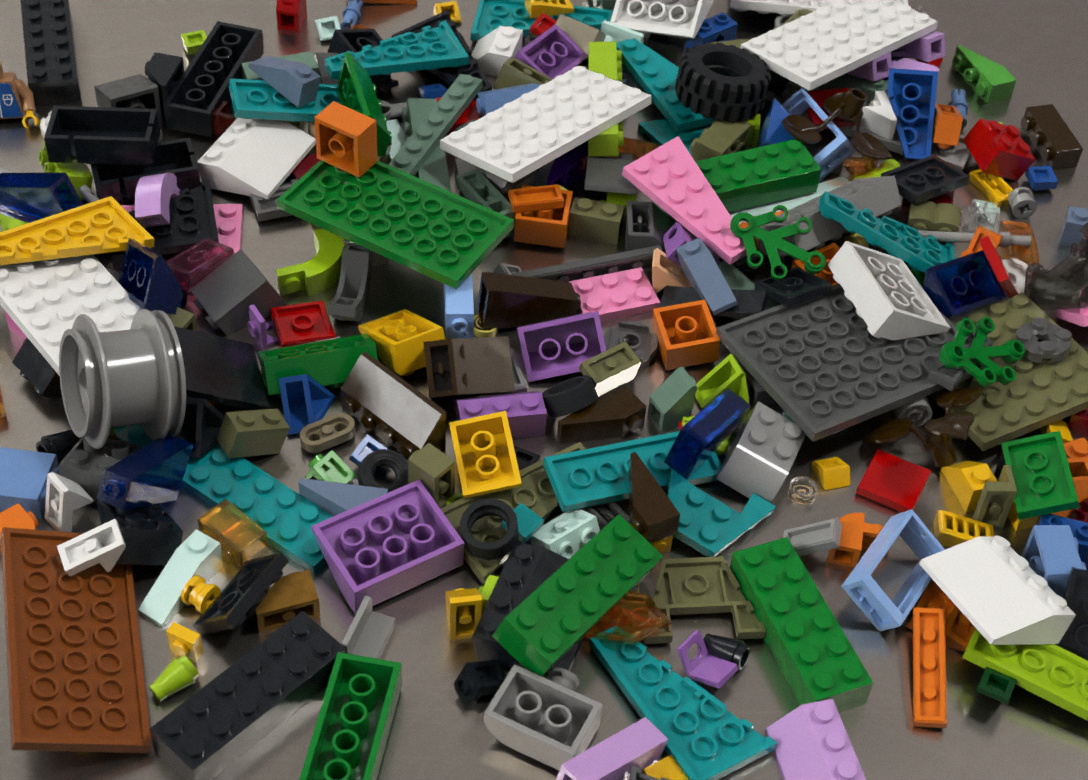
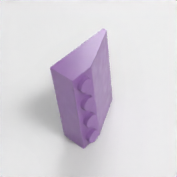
(389, 545)

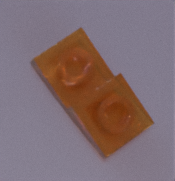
(859, 165)

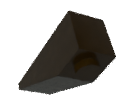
(604, 419)
(650, 507)

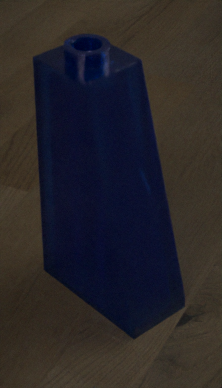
(37, 194)
(706, 433)
(147, 475)

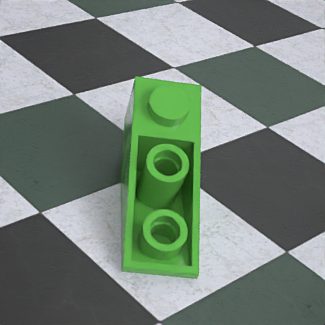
(986, 77)

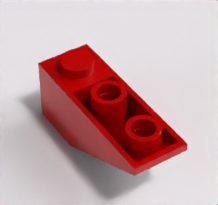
(291, 14)

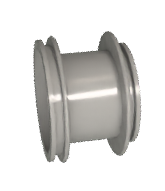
(123, 377)

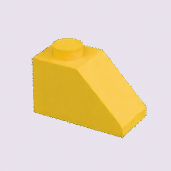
(967, 481)
(463, 612)

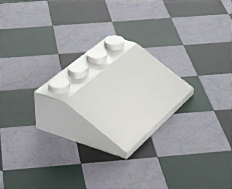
(662, 17)
(254, 156)
(885, 294)
(999, 592)

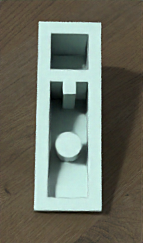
(195, 556)

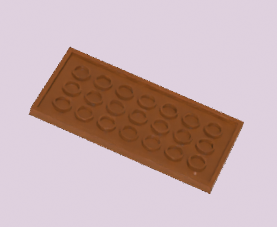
(71, 651)

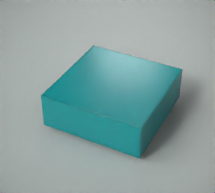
(527, 522)

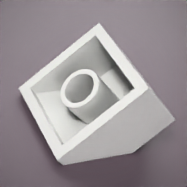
(497, 48)

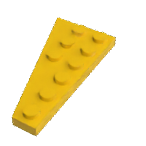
(81, 231)

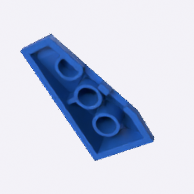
(913, 102)

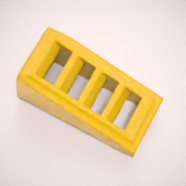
(548, 7)
(948, 524)

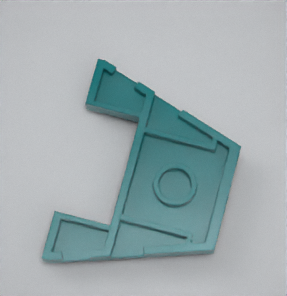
(707, 522)

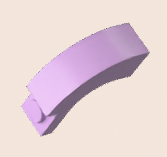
(153, 199)

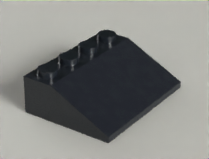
(522, 574)

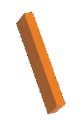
(929, 668)

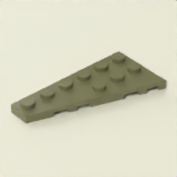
(534, 493)

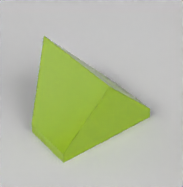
(724, 376)

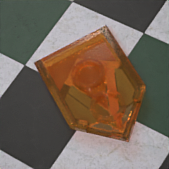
(634, 620)

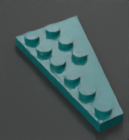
(514, 14)
(407, 53)
(889, 234)
(699, 729)

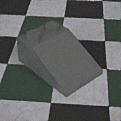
(606, 175)

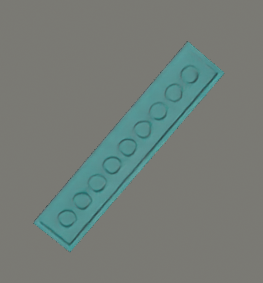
(261, 497)

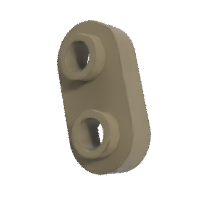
(325, 434)

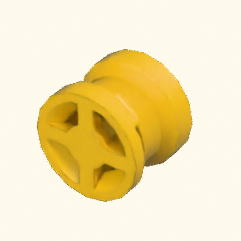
(199, 593)

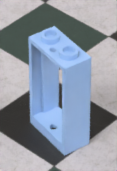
(838, 149)
(459, 310)
(867, 593)

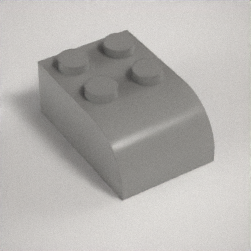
(761, 453)
(542, 718)

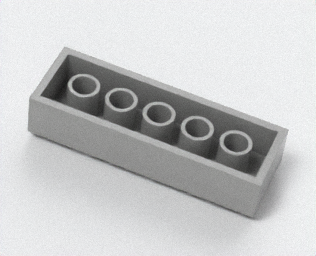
(873, 193)

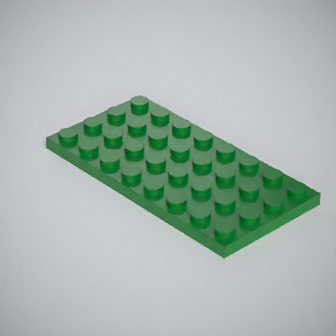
(399, 218)

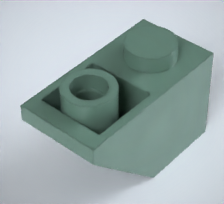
(672, 400)

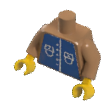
(16, 99)

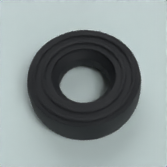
(387, 458)

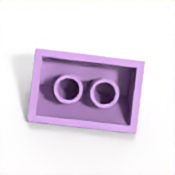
(814, 744)

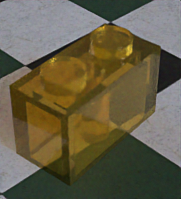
(237, 533)

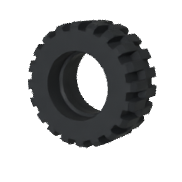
(722, 82)

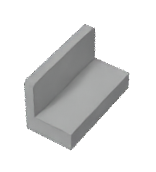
(368, 631)

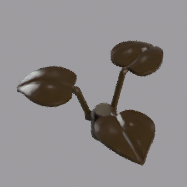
(846, 107)
(944, 428)

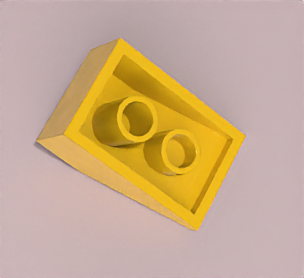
(401, 339)
(485, 454)

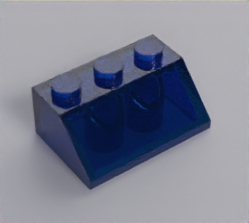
(149, 279)
(962, 285)

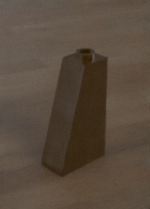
(523, 301)

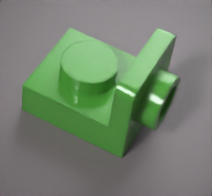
(330, 469)

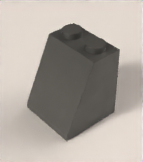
(130, 93)
(230, 292)

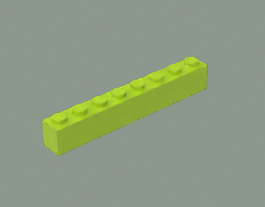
(606, 60)

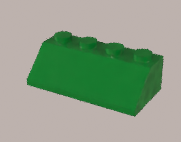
(359, 94)
(324, 361)

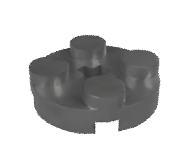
(631, 331)
(1053, 340)

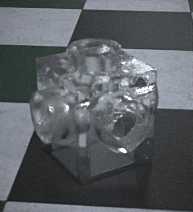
(987, 217)

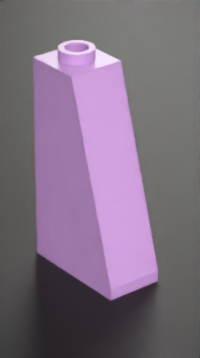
(612, 758)

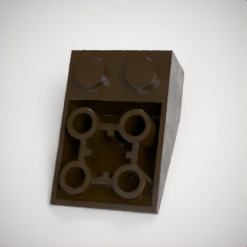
(468, 367)

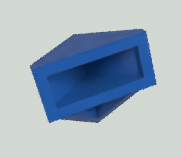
(773, 128)
(303, 401)

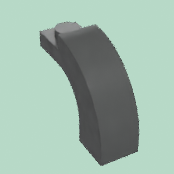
(353, 283)

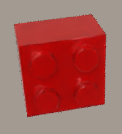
(999, 149)

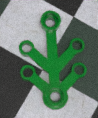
(775, 240)
(955, 356)

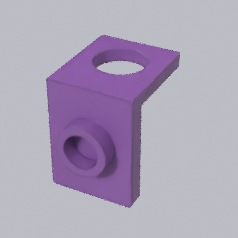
(258, 328)
(705, 667)

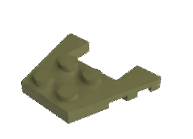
(702, 587)

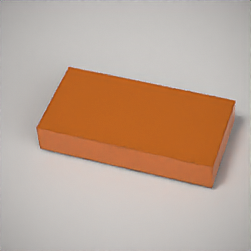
(536, 198)

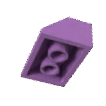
(552, 53)
(560, 344)
(524, 411)

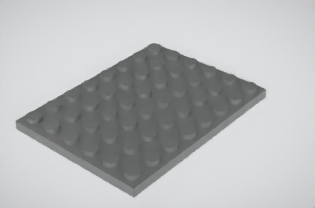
(829, 366)

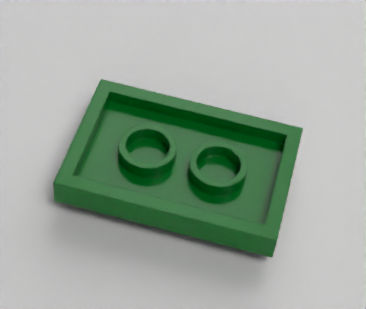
(1040, 475)

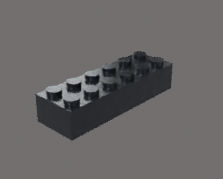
(50, 52)
(208, 77)
(247, 700)

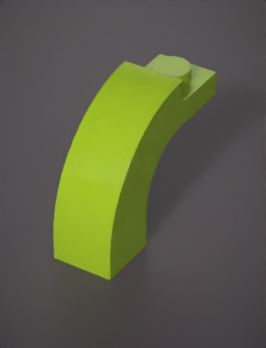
(316, 273)

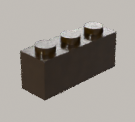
(1051, 137)

